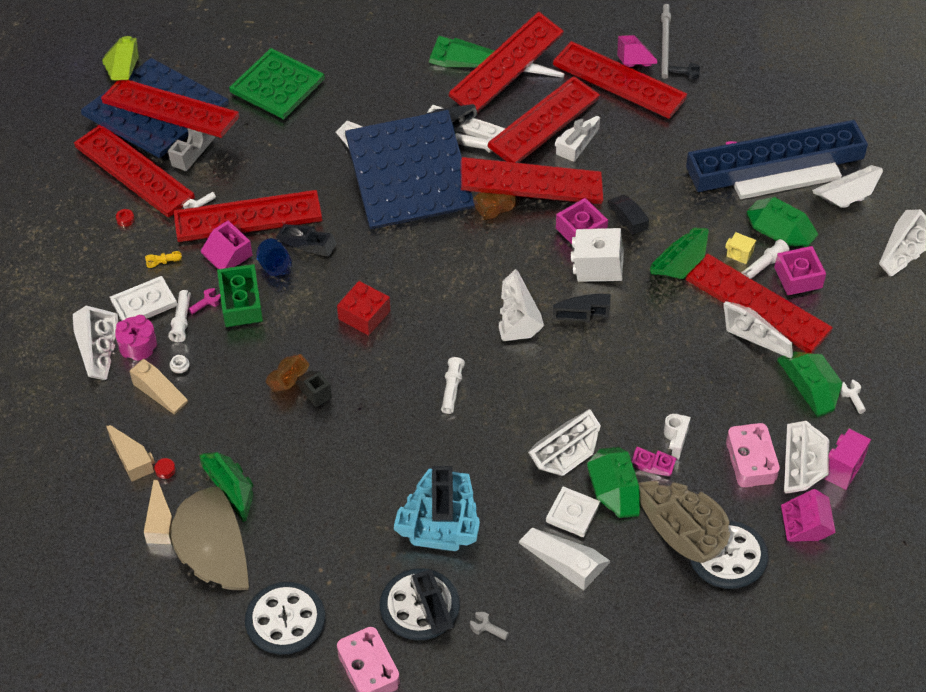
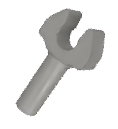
(578, 131)
(487, 626)

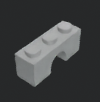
(185, 153)

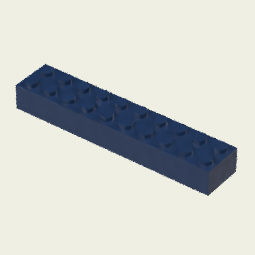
(775, 155)

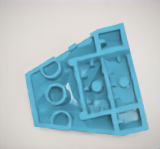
(416, 522)

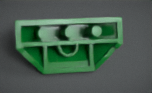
(782, 222)
(682, 255)
(814, 380)
(230, 480)
(615, 481)

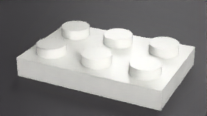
(144, 299)

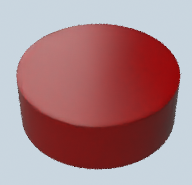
(125, 217)
(165, 468)

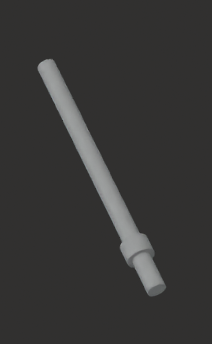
(665, 19)

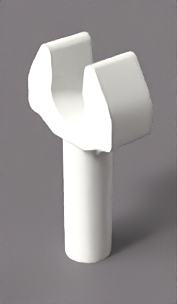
(192, 203)
(853, 394)

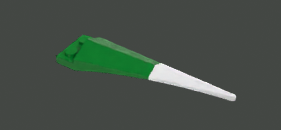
(466, 54)

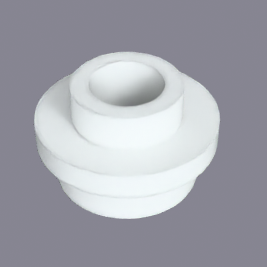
(179, 360)

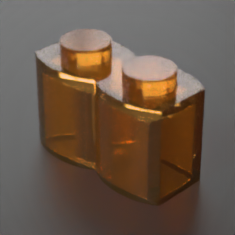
(492, 204)
(287, 373)

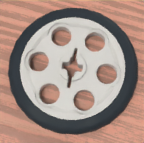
(752, 568)
(391, 608)
(287, 643)

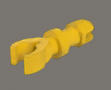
(155, 260)

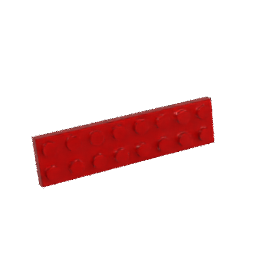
(506, 62)
(620, 79)
(171, 107)
(543, 121)
(134, 170)
(531, 180)
(248, 214)
(732, 286)

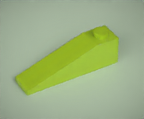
(121, 58)

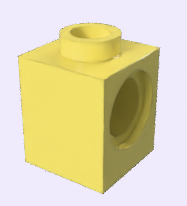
(740, 248)

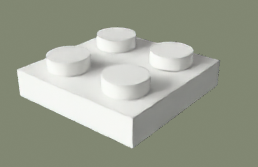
(573, 511)

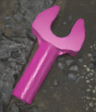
(208, 299)

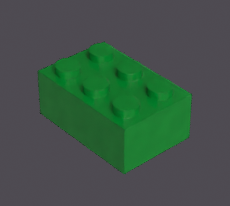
(239, 295)

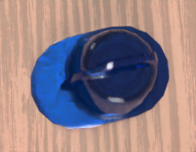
(274, 257)

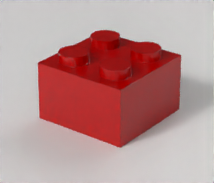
(363, 308)

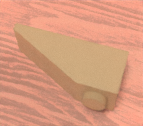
(157, 386)
(132, 454)
(158, 519)

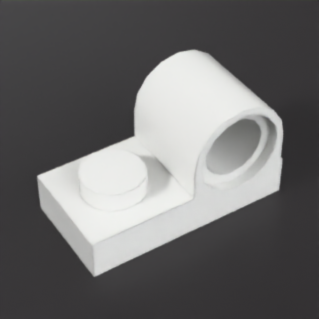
(676, 430)

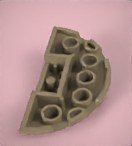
(686, 520)
(210, 539)

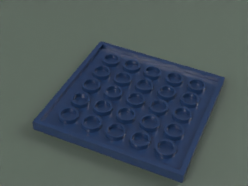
(144, 131)
(408, 169)

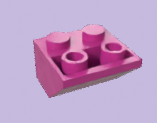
(633, 51)
(227, 246)
(808, 517)

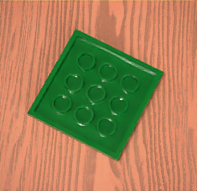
(277, 83)

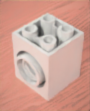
(598, 255)

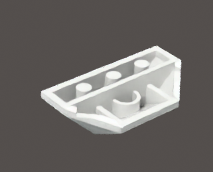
(850, 187)
(567, 444)
(805, 456)

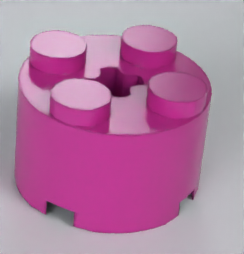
(135, 337)

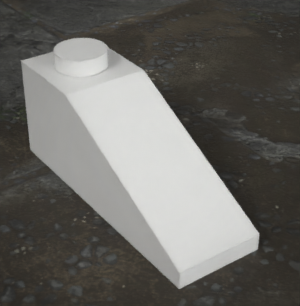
(573, 151)

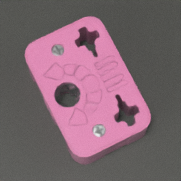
(752, 455)
(374, 661)

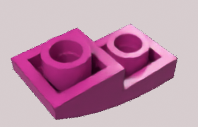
(653, 463)

